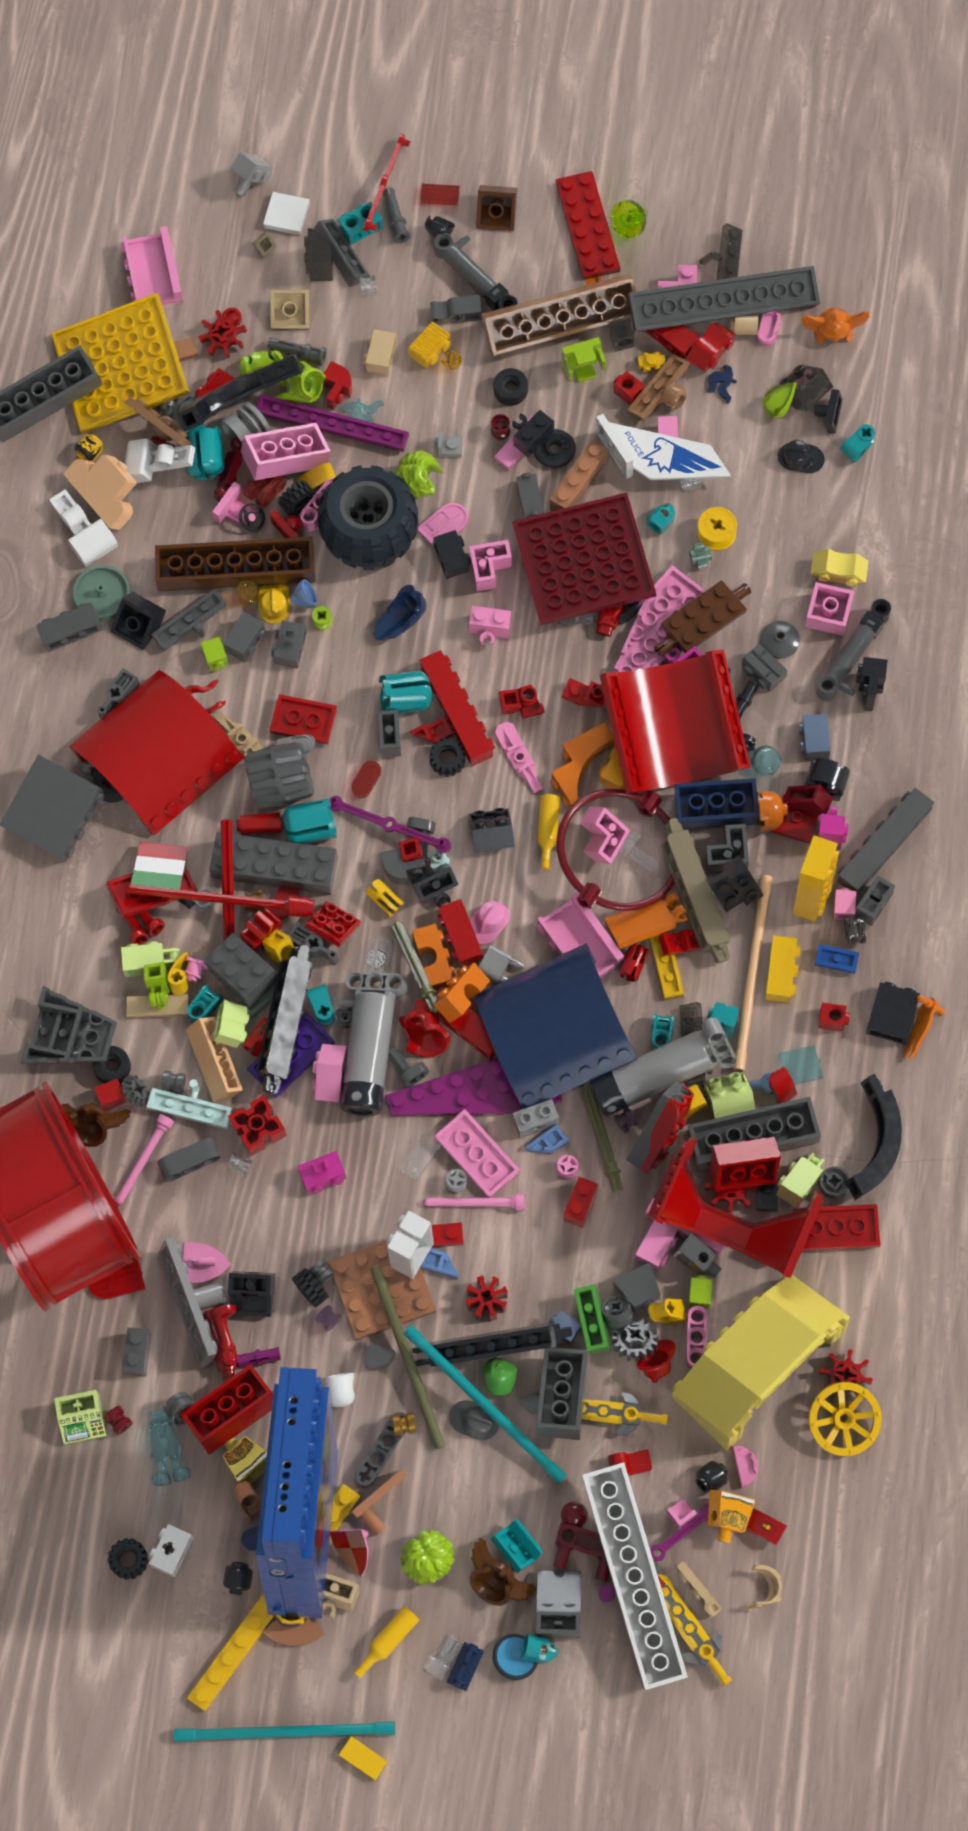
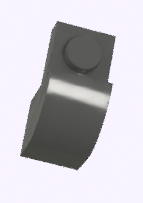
(399, 871)

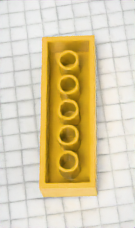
(816, 879)

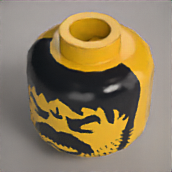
(88, 448)

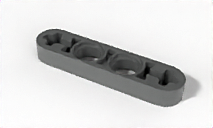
(378, 1447)

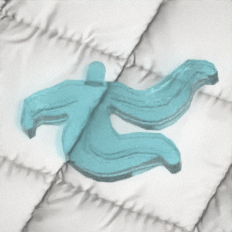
(356, 407)

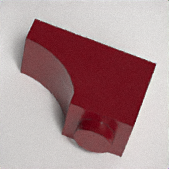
(808, 798)

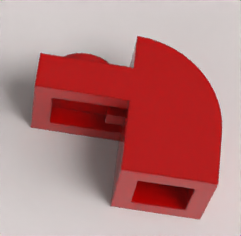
(339, 382)

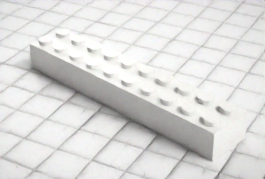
(634, 1576)

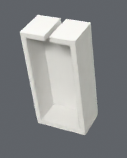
(410, 1244)

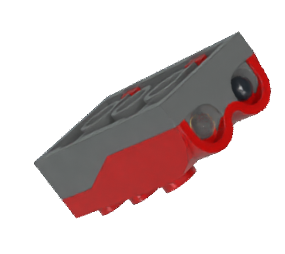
(662, 1128)

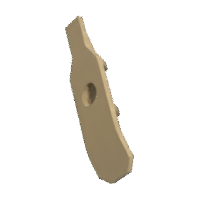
(236, 730)

